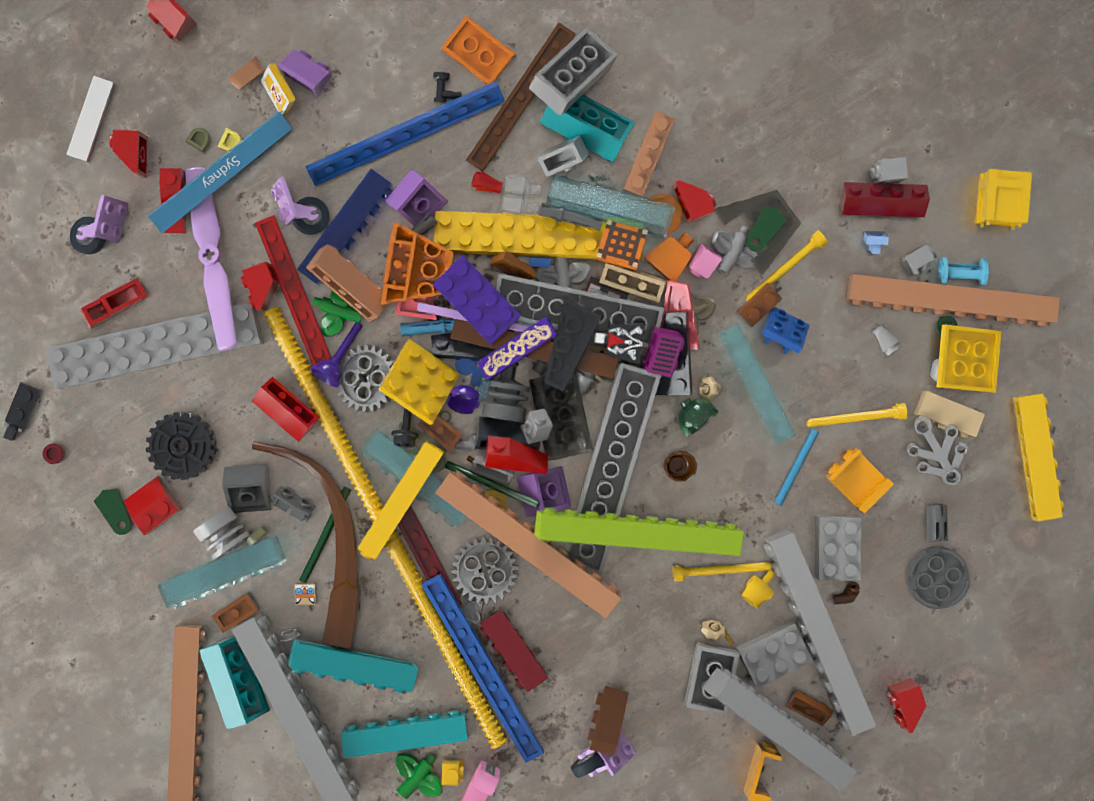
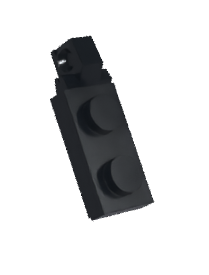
(21, 410)

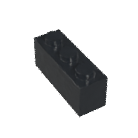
(500, 428)

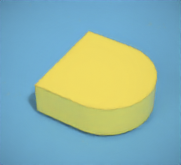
(229, 140)

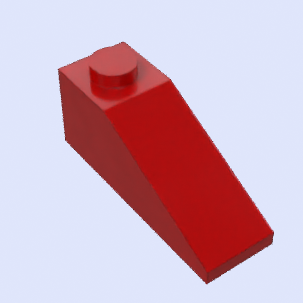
(170, 183)
(514, 456)

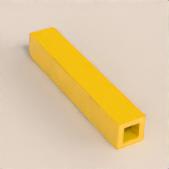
(400, 500)

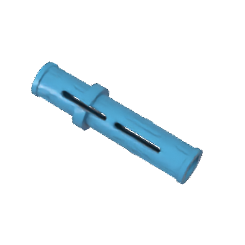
(426, 327)

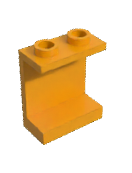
(858, 480)
(752, 791)

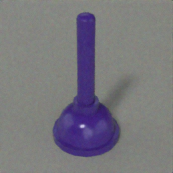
(329, 370)

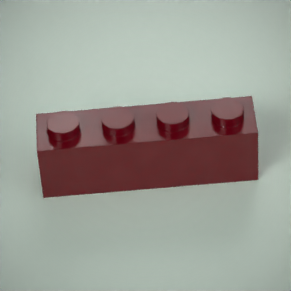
(884, 199)
(513, 649)

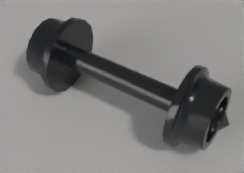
(405, 438)

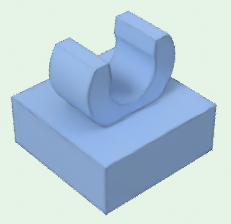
(875, 240)

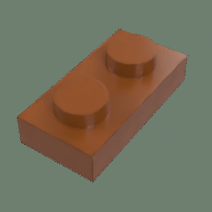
(513, 266)
(759, 304)
(441, 432)
(235, 612)
(809, 708)

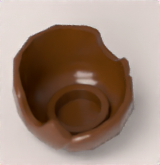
(680, 465)

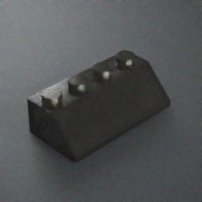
(566, 412)

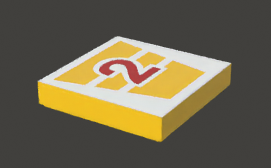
(278, 89)

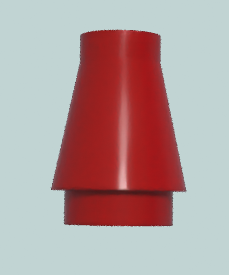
(486, 183)

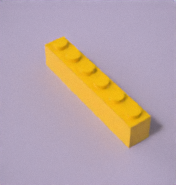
(1038, 457)

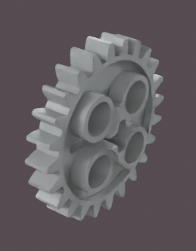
(356, 365)
(467, 576)

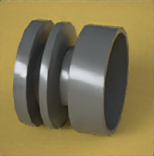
(506, 401)

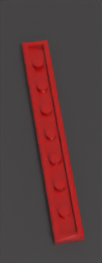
(293, 290)

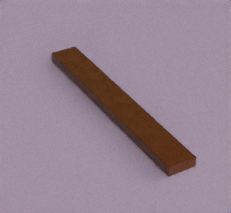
(517, 100)
(590, 362)

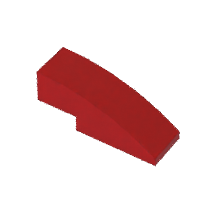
(113, 303)

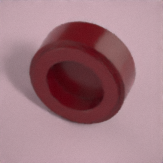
(53, 453)

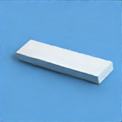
(90, 118)

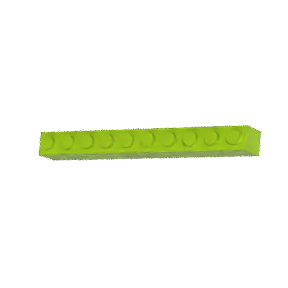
(638, 533)

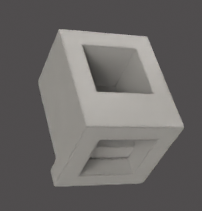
(919, 259)
(537, 426)

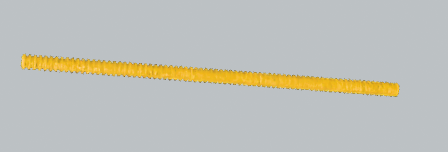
(394, 545)

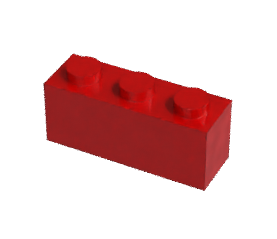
(285, 409)

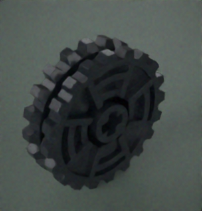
(194, 436)

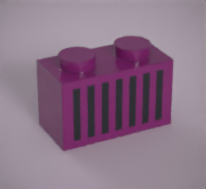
(663, 352)

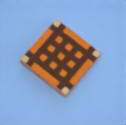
(621, 245)

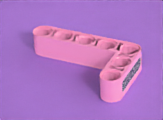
(482, 783)

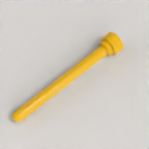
(818, 240)
(898, 411)
(681, 572)

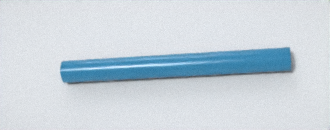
(796, 467)

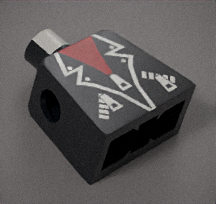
(623, 340)

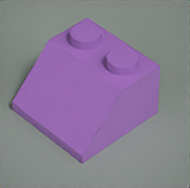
(305, 71)
(415, 198)
(546, 488)

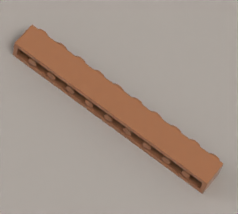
(953, 299)
(521, 539)
(185, 713)

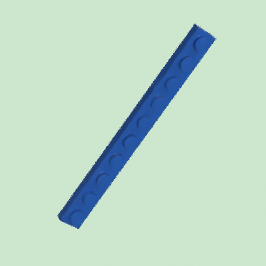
(405, 133)
(483, 668)

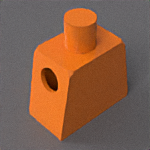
(670, 256)

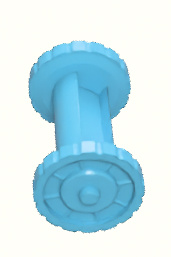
(963, 271)

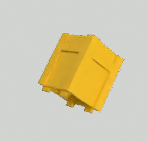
(1003, 198)

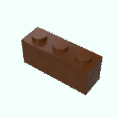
(607, 720)

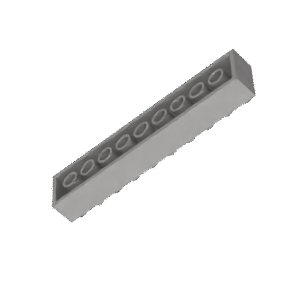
(147, 347)
(615, 454)
(820, 632)
(295, 710)

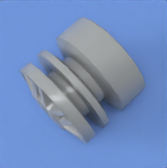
(221, 533)

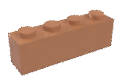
(648, 154)
(347, 282)

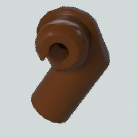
(849, 594)

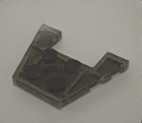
(752, 209)

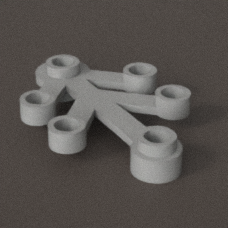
(939, 453)

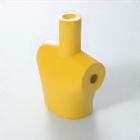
(758, 590)

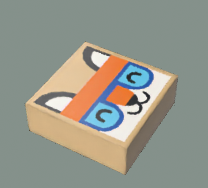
(305, 593)

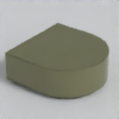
(199, 139)
(255, 536)

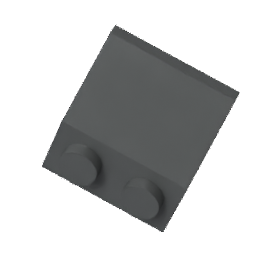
(247, 488)

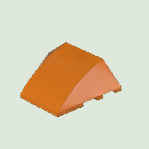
(412, 266)

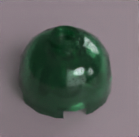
(695, 415)

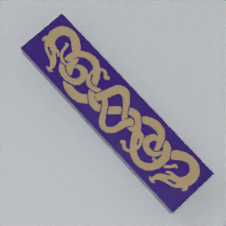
(517, 348)

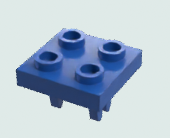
(785, 330)

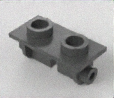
(285, 498)

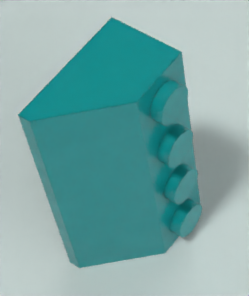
(598, 126)
(234, 683)

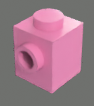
(704, 261)

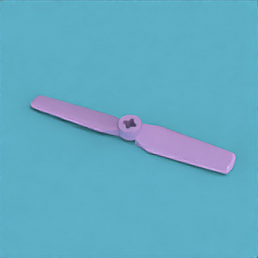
(207, 235)

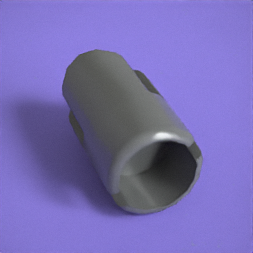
(937, 522)

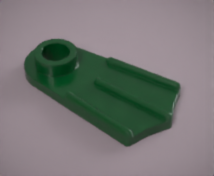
(765, 228)
(113, 510)

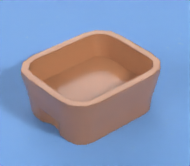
(246, 74)

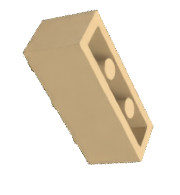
(633, 281)
(949, 412)

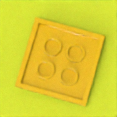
(968, 358)
(419, 381)

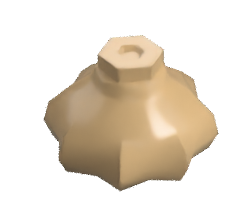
(709, 388)
(713, 630)

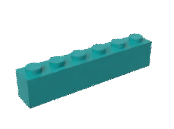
(352, 665)
(404, 735)

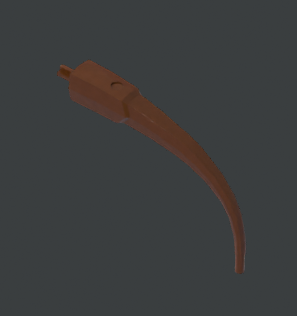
(346, 593)

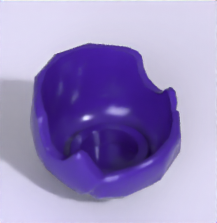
(463, 399)

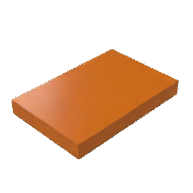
(478, 51)

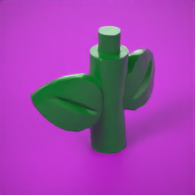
(336, 313)
(417, 776)

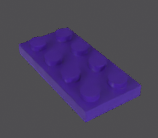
(477, 300)

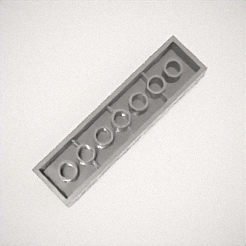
(540, 300)
(780, 728)

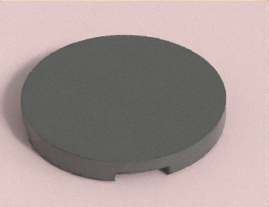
(938, 577)

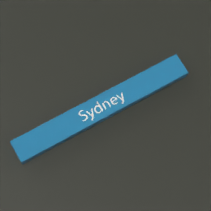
(220, 172)

